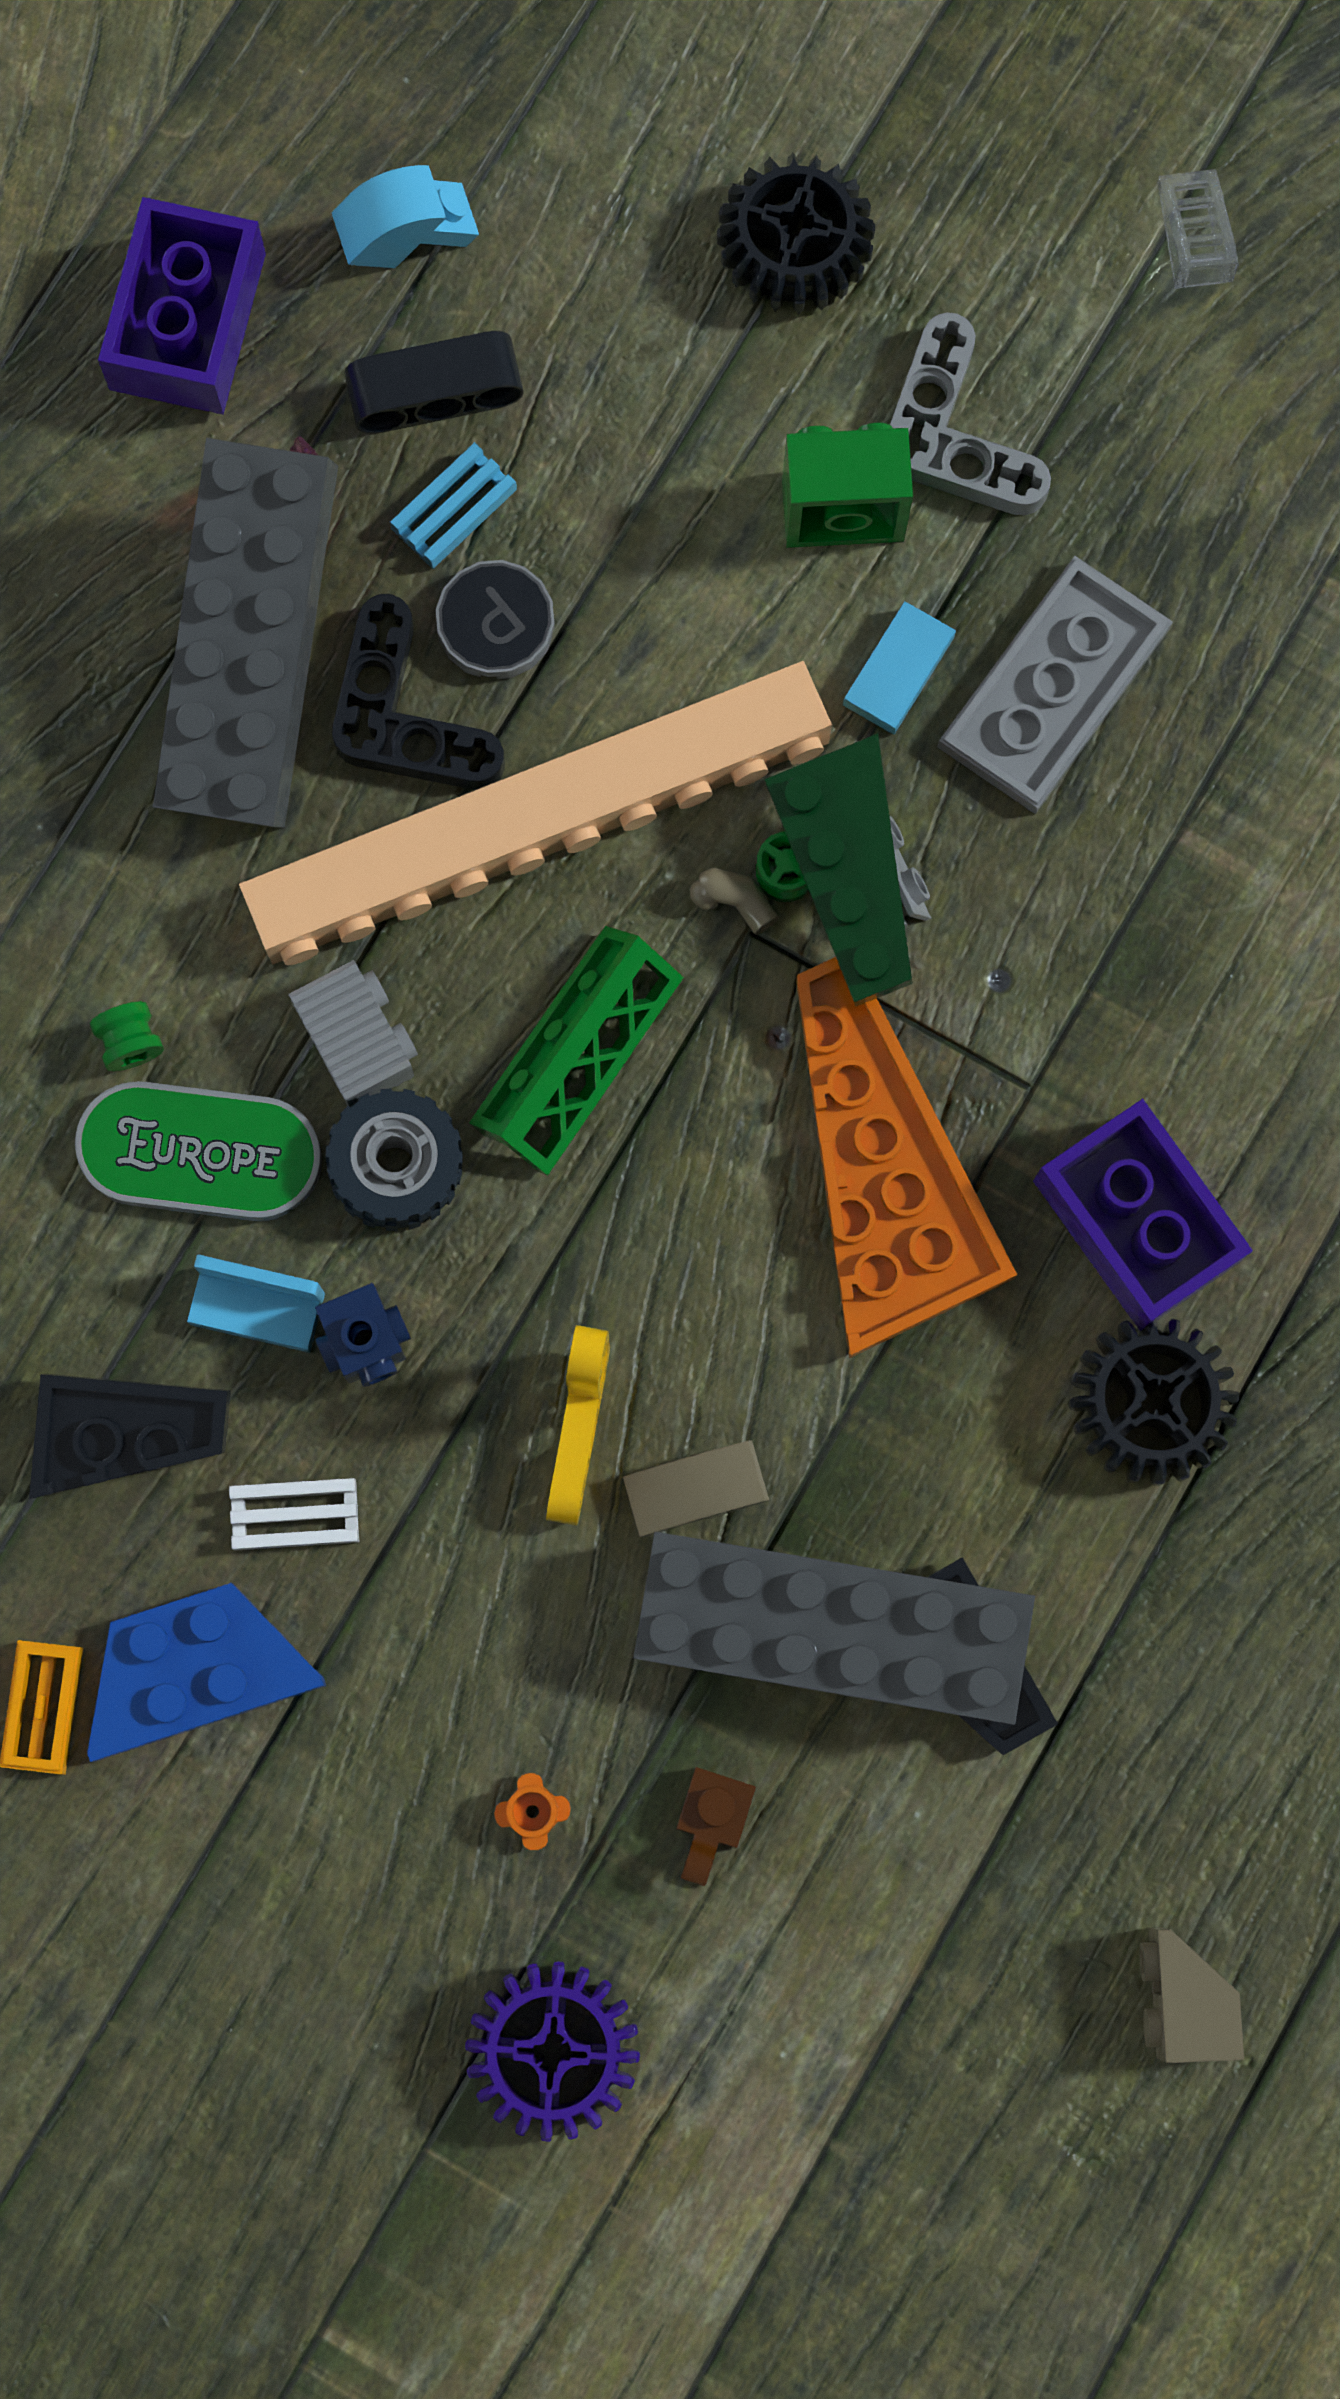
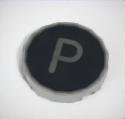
(495, 619)

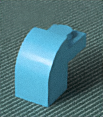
(398, 212)

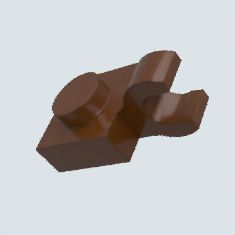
(715, 1815)

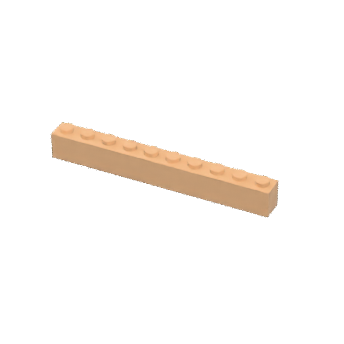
(537, 814)

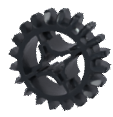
(755, 216)
(1172, 1423)

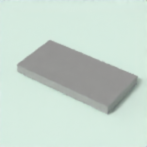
(1054, 684)

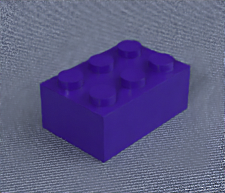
(182, 305)
(1141, 1214)

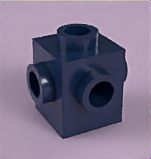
(357, 1314)

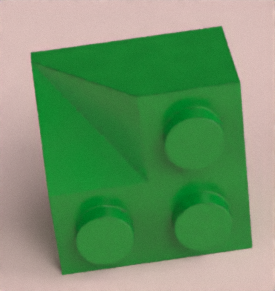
(846, 486)

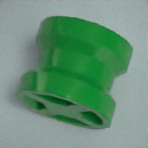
(770, 880)
(126, 1036)

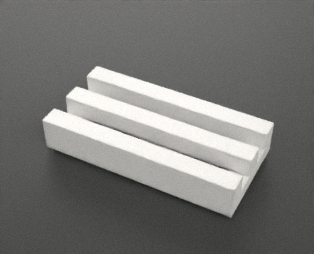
(241, 1516)

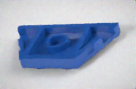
(191, 1669)

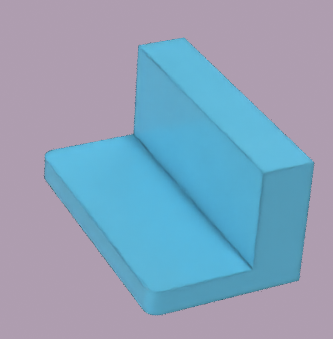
(255, 1303)

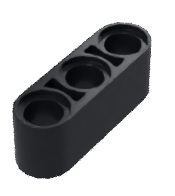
(433, 382)

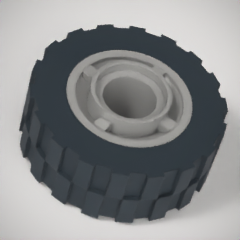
(389, 1122)

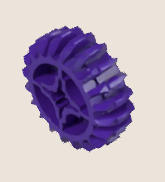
(548, 2107)

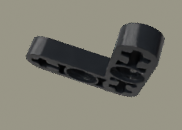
(394, 728)

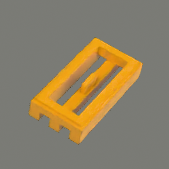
(65, 1712)

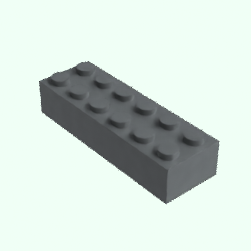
(245, 632)
(835, 1627)

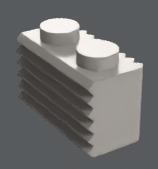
(352, 1032)

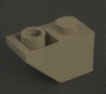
(1193, 2006)

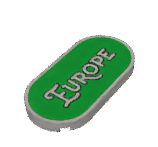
(198, 1151)

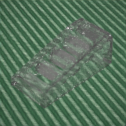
(1200, 268)

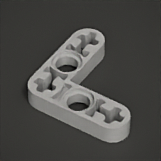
(942, 444)

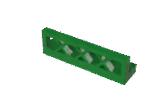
(559, 1042)

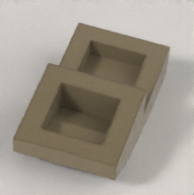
(696, 1488)

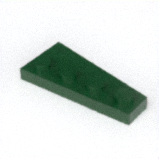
(845, 850)

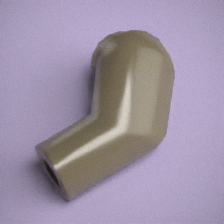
(736, 890)

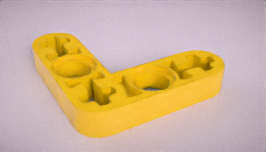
(585, 1387)

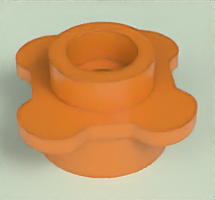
(532, 1830)

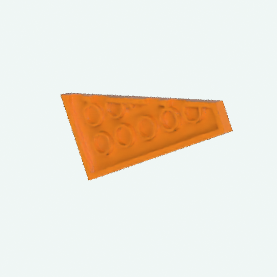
(896, 1195)

